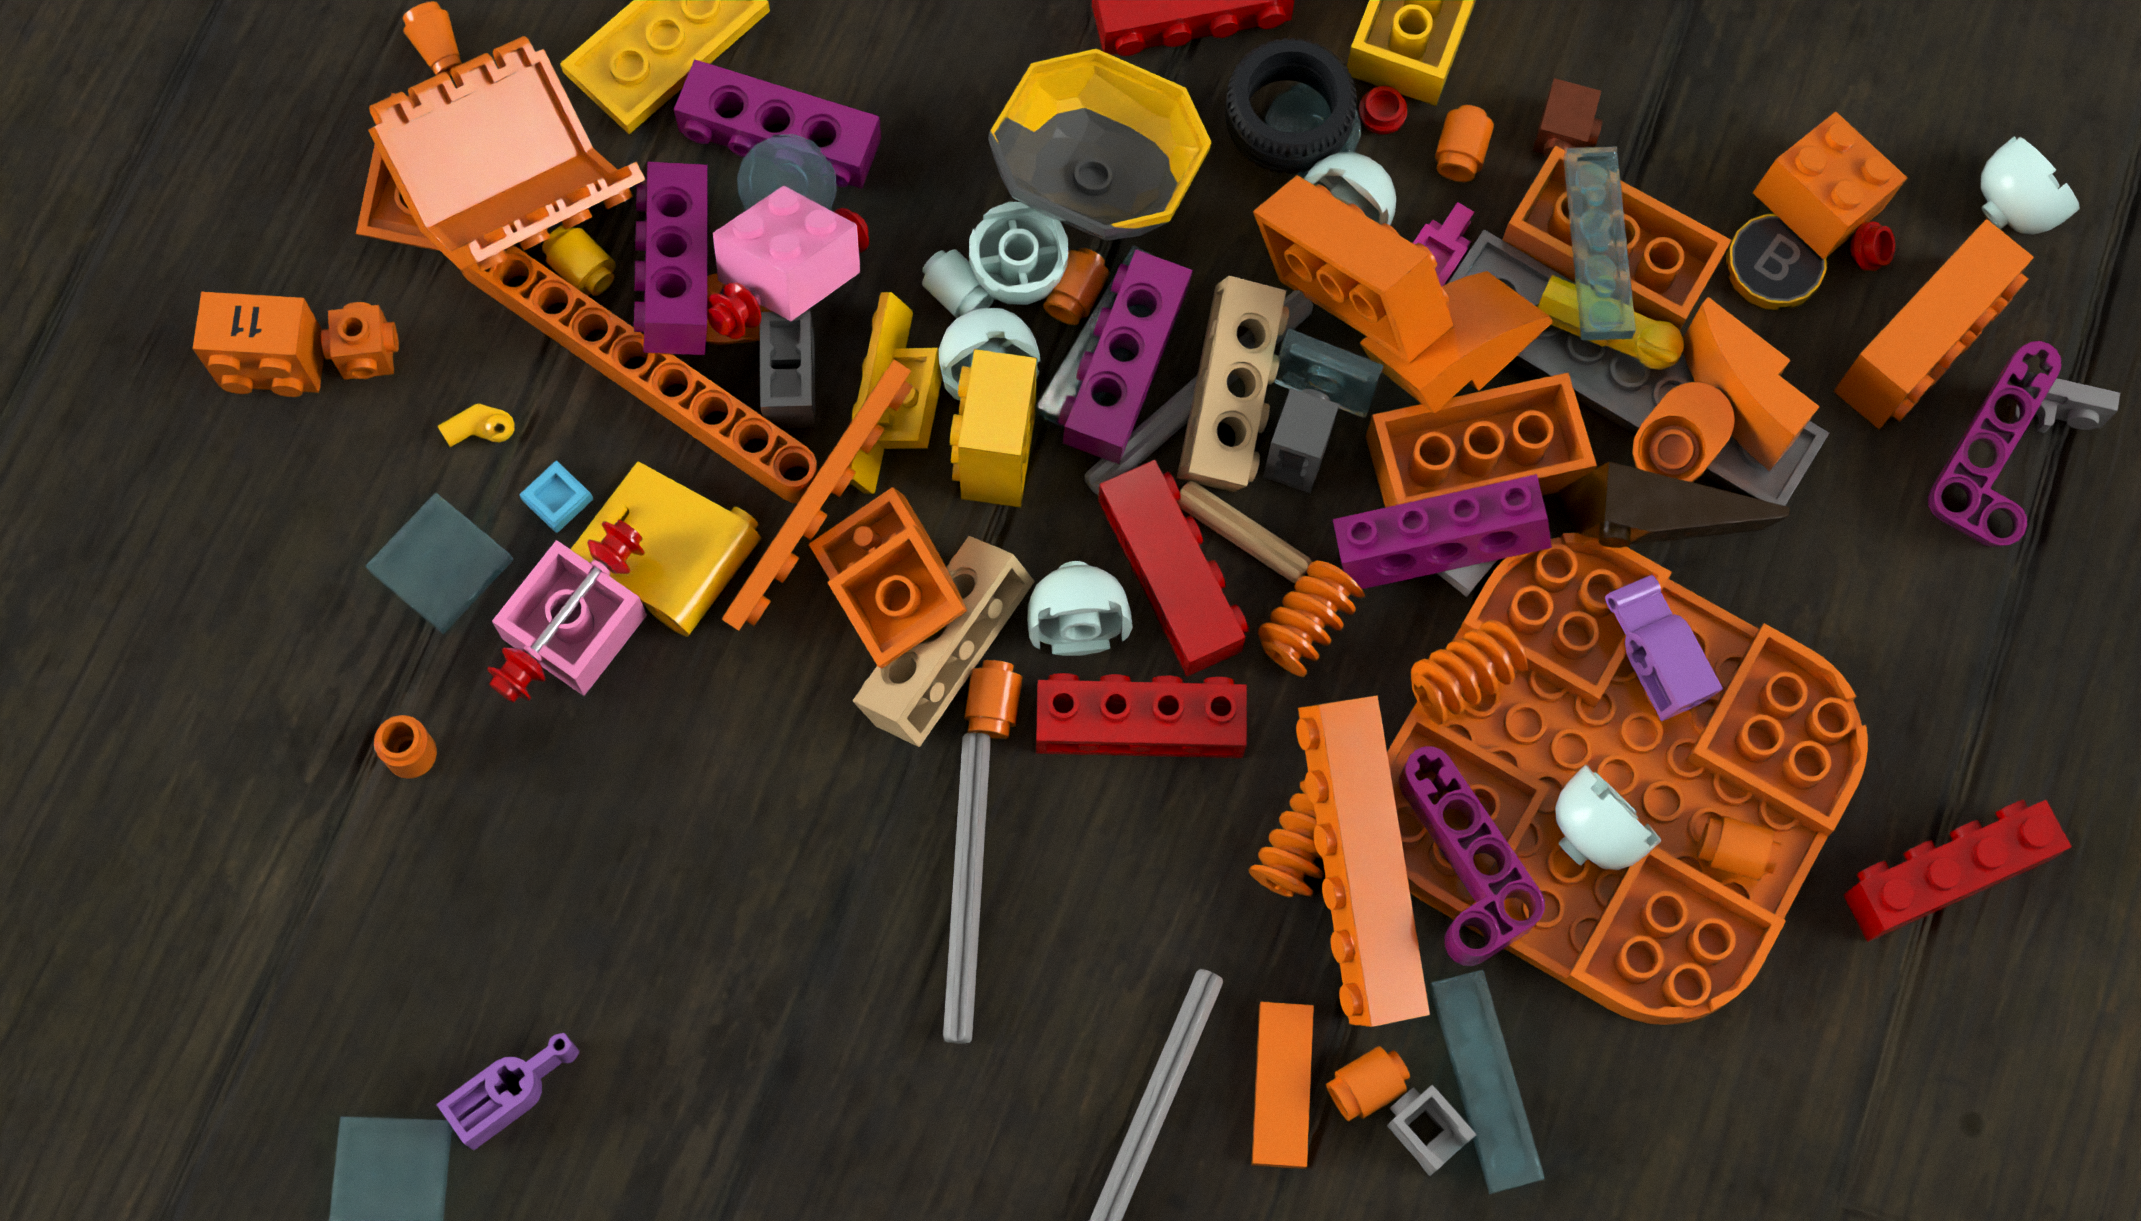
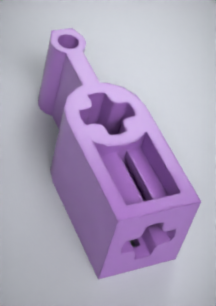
(1662, 649)
(484, 1104)

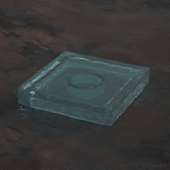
(1328, 369)
(439, 563)
(390, 1169)

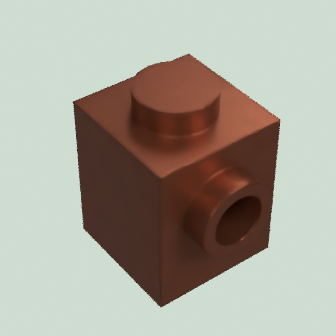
(1568, 118)

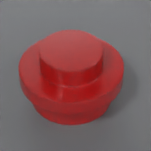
(1382, 110)
(1873, 246)

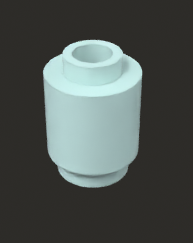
(954, 283)

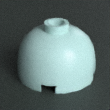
(1357, 181)
(2024, 191)
(1018, 253)
(982, 330)
(1078, 610)
(1601, 824)

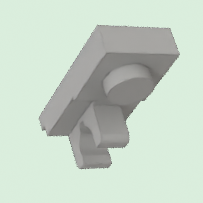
(2078, 404)

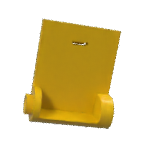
(686, 541)

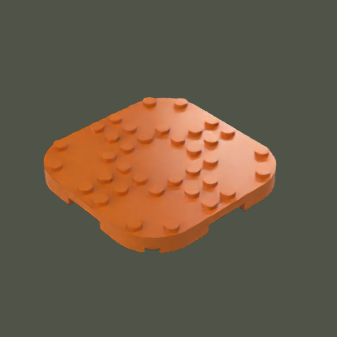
(1766, 749)

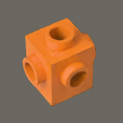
(360, 341)

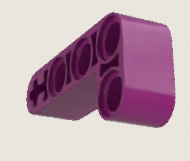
(2002, 440)
(1460, 847)

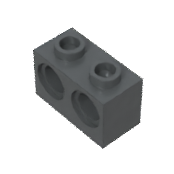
(787, 370)
(1301, 439)

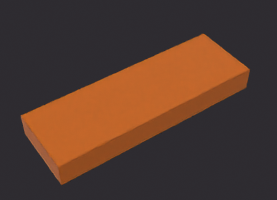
(1282, 1085)

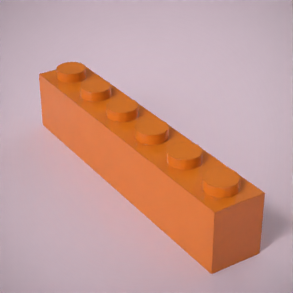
(1362, 862)

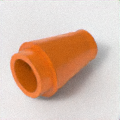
(432, 36)

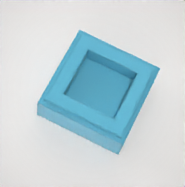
(556, 496)

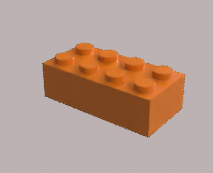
(1666, 250)
(1355, 267)
(1935, 326)
(1482, 441)

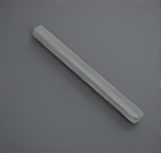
(1176, 410)
(967, 889)
(1158, 1097)

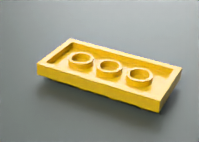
(650, 48)

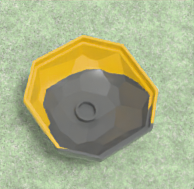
(1099, 144)

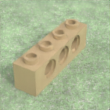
(1203, 455)
(921, 683)

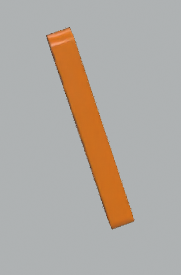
(653, 377)

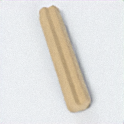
(1243, 531)

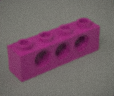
(715, 90)
(674, 258)
(1107, 429)
(1443, 532)

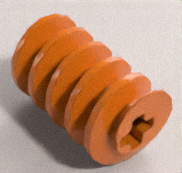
(1306, 615)
(1466, 668)
(1292, 851)

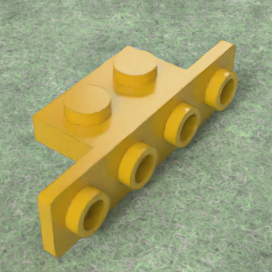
(913, 421)

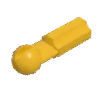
(1653, 344)

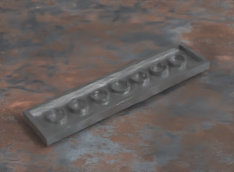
(1622, 385)

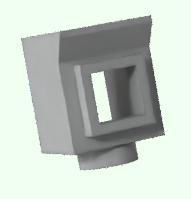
(1455, 1130)

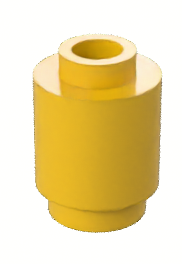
(579, 260)

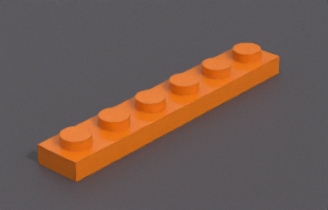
(806, 515)

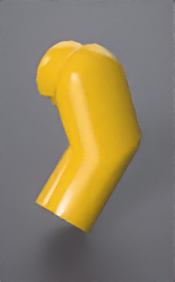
(480, 422)

